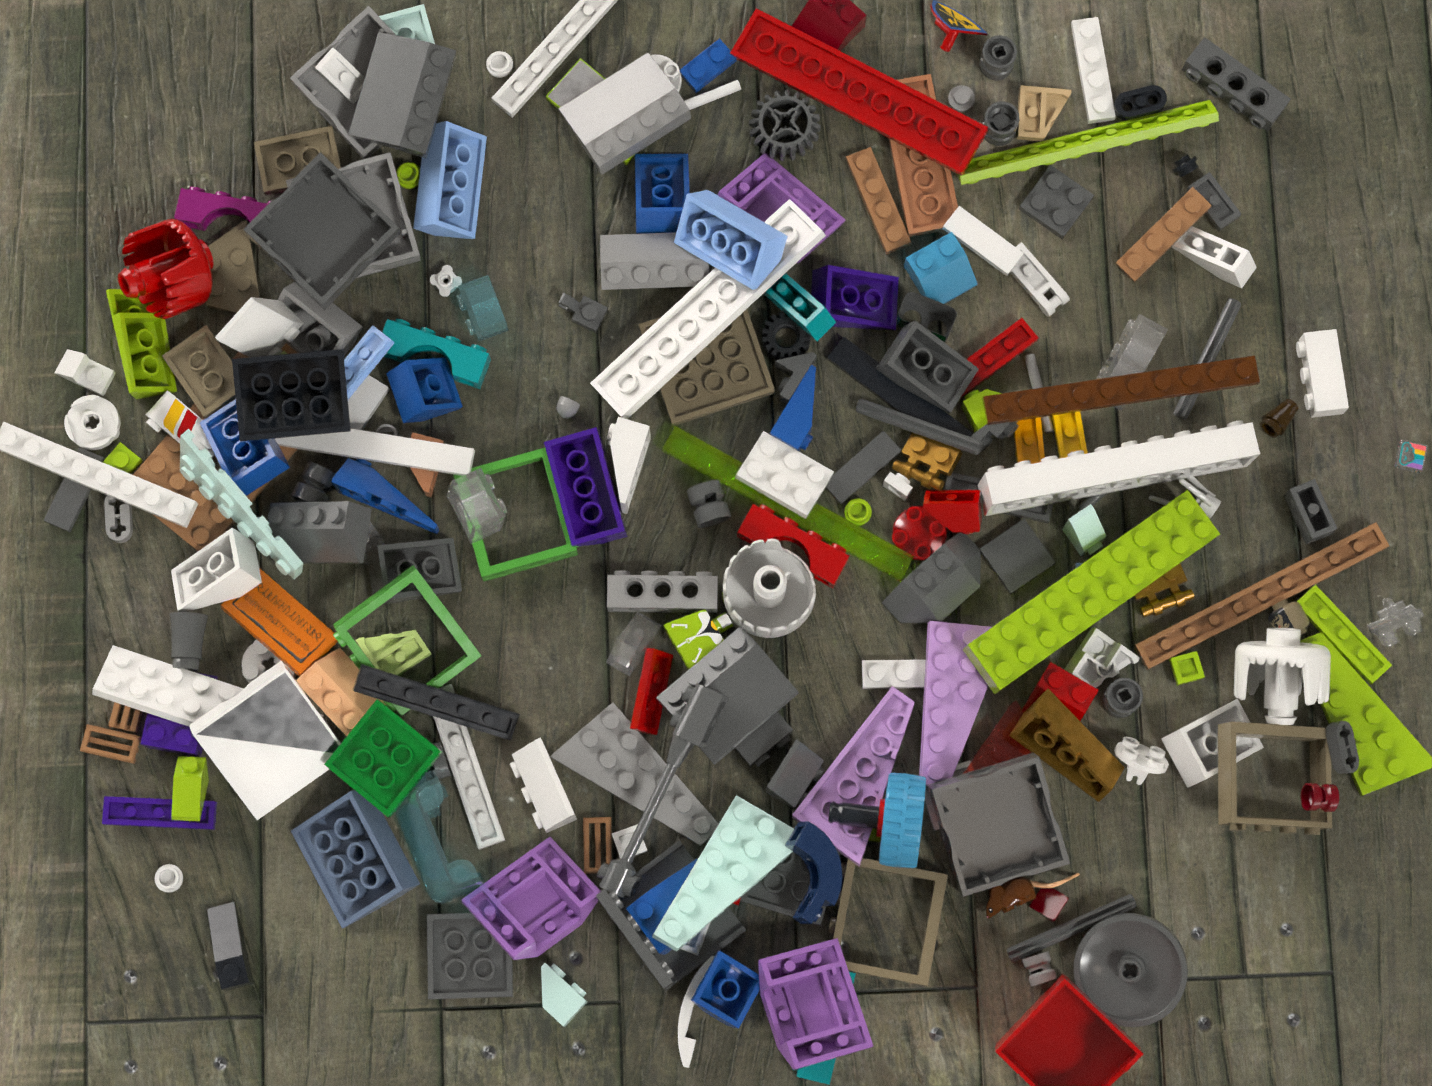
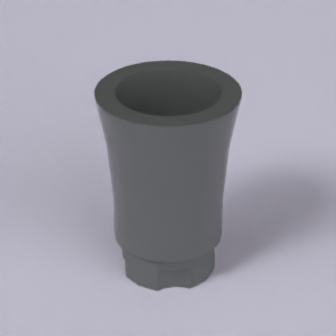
(187, 639)

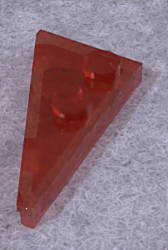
(999, 745)

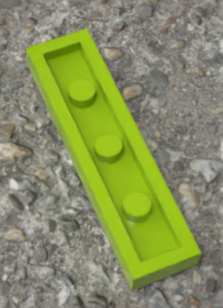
(1344, 635)

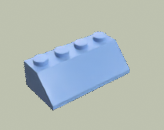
(451, 182)
(729, 238)

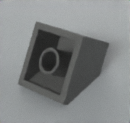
(795, 775)

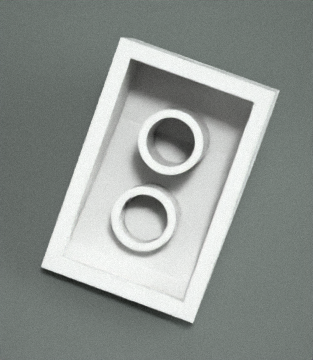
(260, 328)
(628, 447)
(217, 572)
(1196, 744)

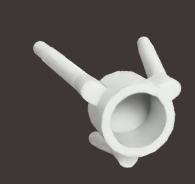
(1204, 498)

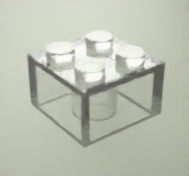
(477, 505)

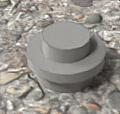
(961, 98)

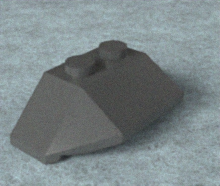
(938, 583)

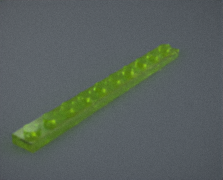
(826, 523)

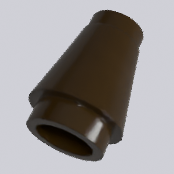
(1279, 418)

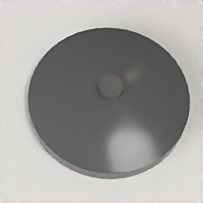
(1131, 968)

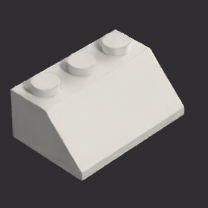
(542, 786)

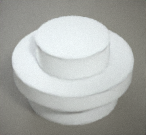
(499, 64)
(169, 878)

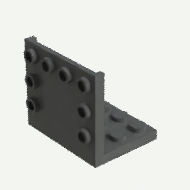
(674, 965)

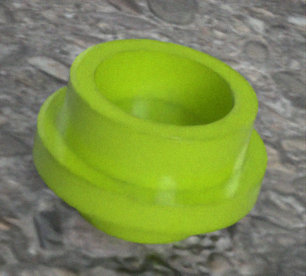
(408, 175)
(858, 512)

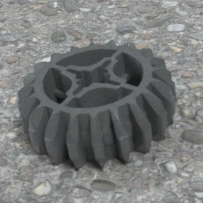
(769, 110)

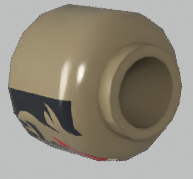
(1289, 616)

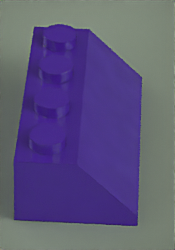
(585, 488)

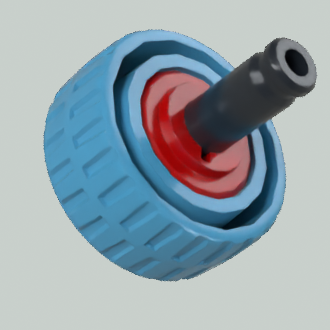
(896, 819)

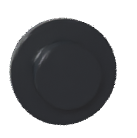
(1185, 165)

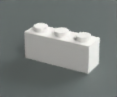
(1322, 373)

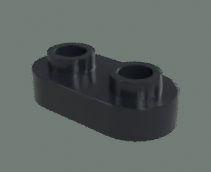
(1138, 101)

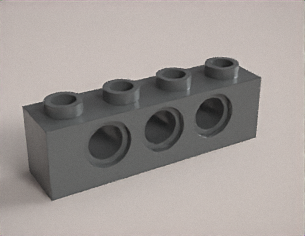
(1230, 71)

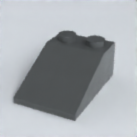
(927, 367)
(432, 558)

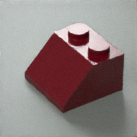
(831, 21)

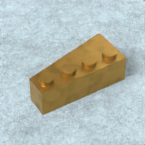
(1067, 746)

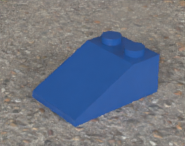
(660, 191)
(246, 462)
(653, 905)

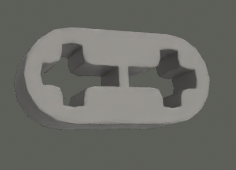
(111, 520)

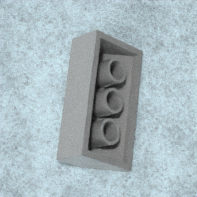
(648, 262)

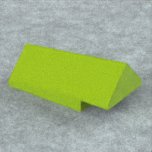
(141, 345)

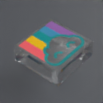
(1410, 456)

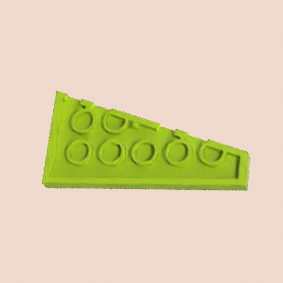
(1382, 742)

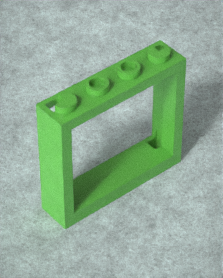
(534, 560)
(383, 595)

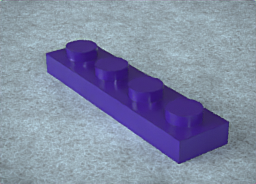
(152, 813)

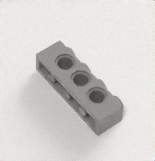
(620, 601)

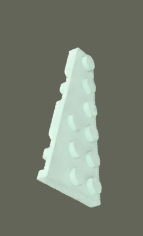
(233, 503)
(734, 860)

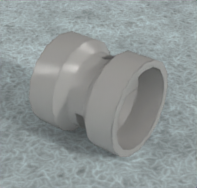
(1036, 962)

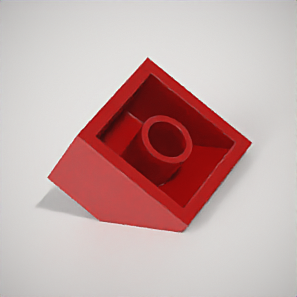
(1066, 687)

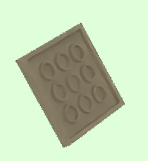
(719, 376)

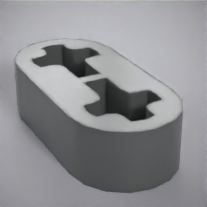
(1342, 747)

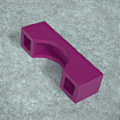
(201, 208)

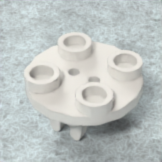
(1141, 759)

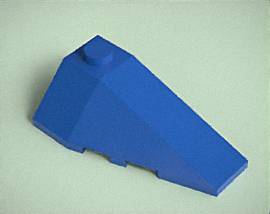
(367, 486)

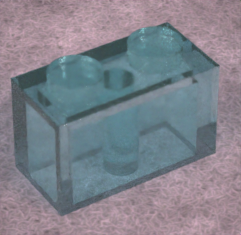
(482, 307)

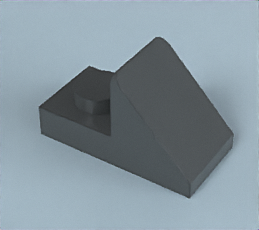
(795, 368)

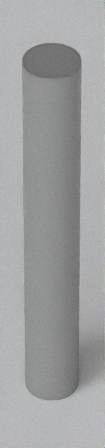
(1036, 382)

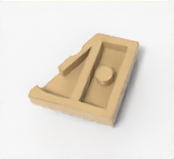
(1038, 110)

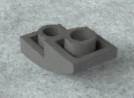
(999, 430)

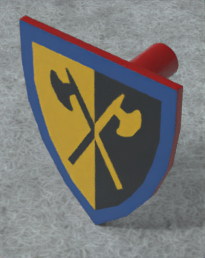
(952, 24)

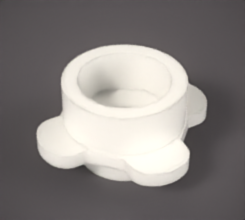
(446, 288)

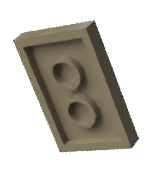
(288, 155)
(203, 371)

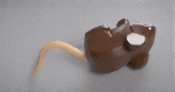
(1016, 892)

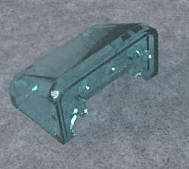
(442, 880)

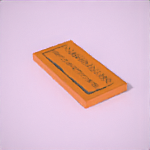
(281, 624)

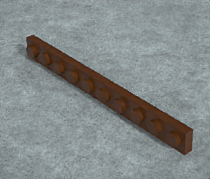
(1121, 390)

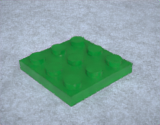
(383, 758)

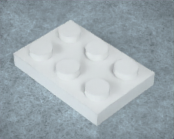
(784, 475)

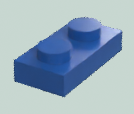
(707, 65)

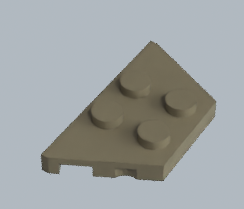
(233, 271)

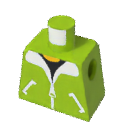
(697, 635)

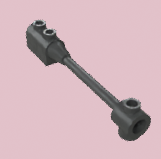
(691, 728)

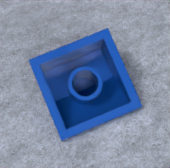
(424, 389)
(727, 990)

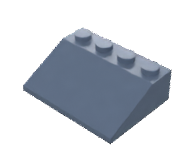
(354, 857)

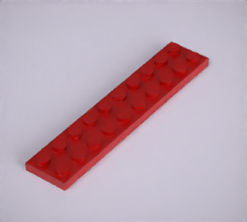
(859, 92)

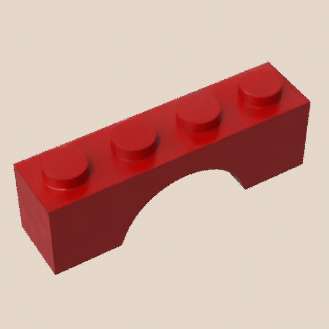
(825, 560)

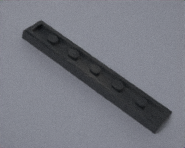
(863, 370)
(435, 702)

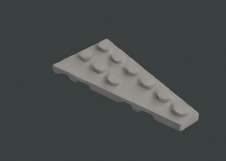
(630, 769)

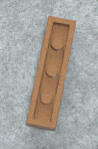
(878, 200)
(1163, 234)

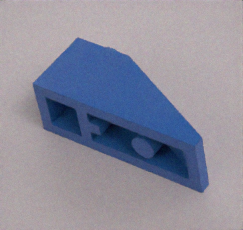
(796, 419)

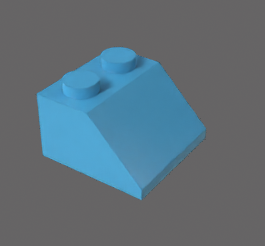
(941, 270)

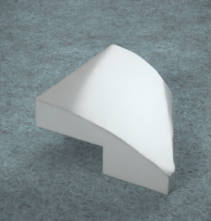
(1099, 658)

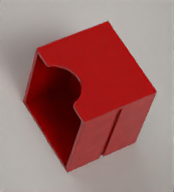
(1067, 1041)

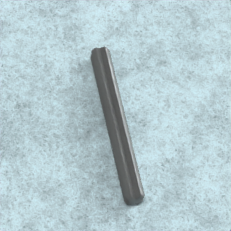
(1210, 351)
(919, 426)
(1070, 928)

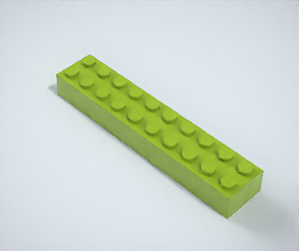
(1090, 592)

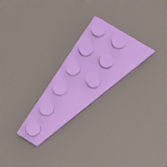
(950, 698)
(859, 774)

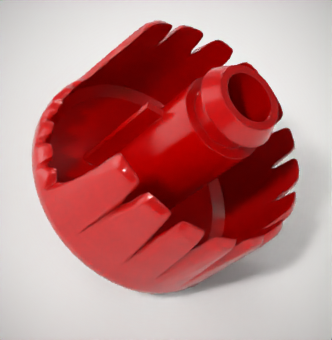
(167, 268)

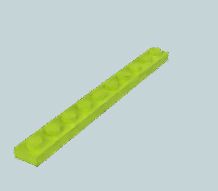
(1089, 141)

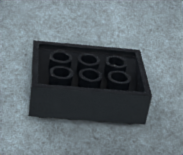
(291, 395)

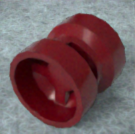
(1319, 797)

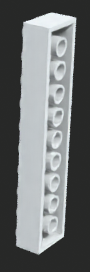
(1118, 468)

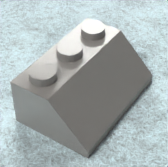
(321, 328)

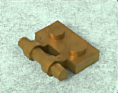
(931, 453)
(1168, 581)

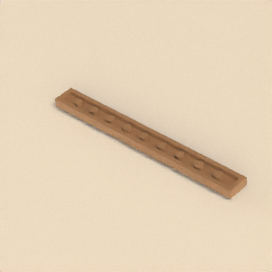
(1261, 596)

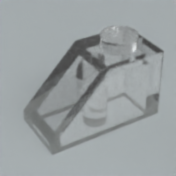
(632, 643)

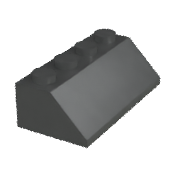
(322, 530)

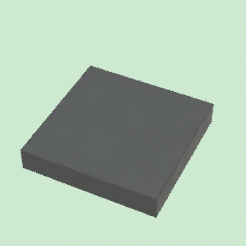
(1017, 556)

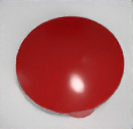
(918, 533)

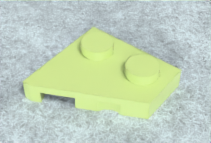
(395, 651)

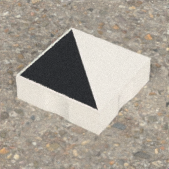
(267, 740)

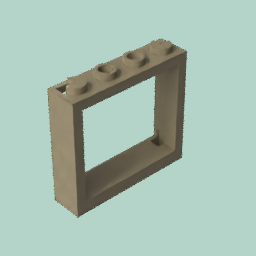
(1227, 780)
(933, 918)

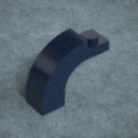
(824, 870)

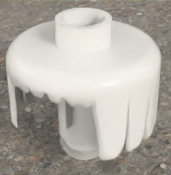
(768, 589)
(1285, 667)

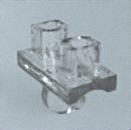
(1393, 617)

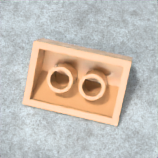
(331, 686)

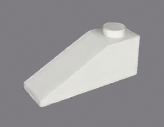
(1217, 256)

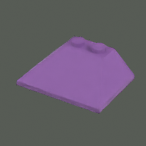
(767, 186)
(534, 901)
(812, 1004)

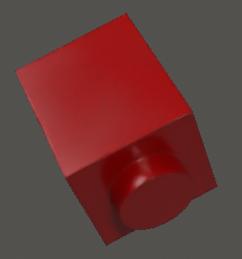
(955, 509)

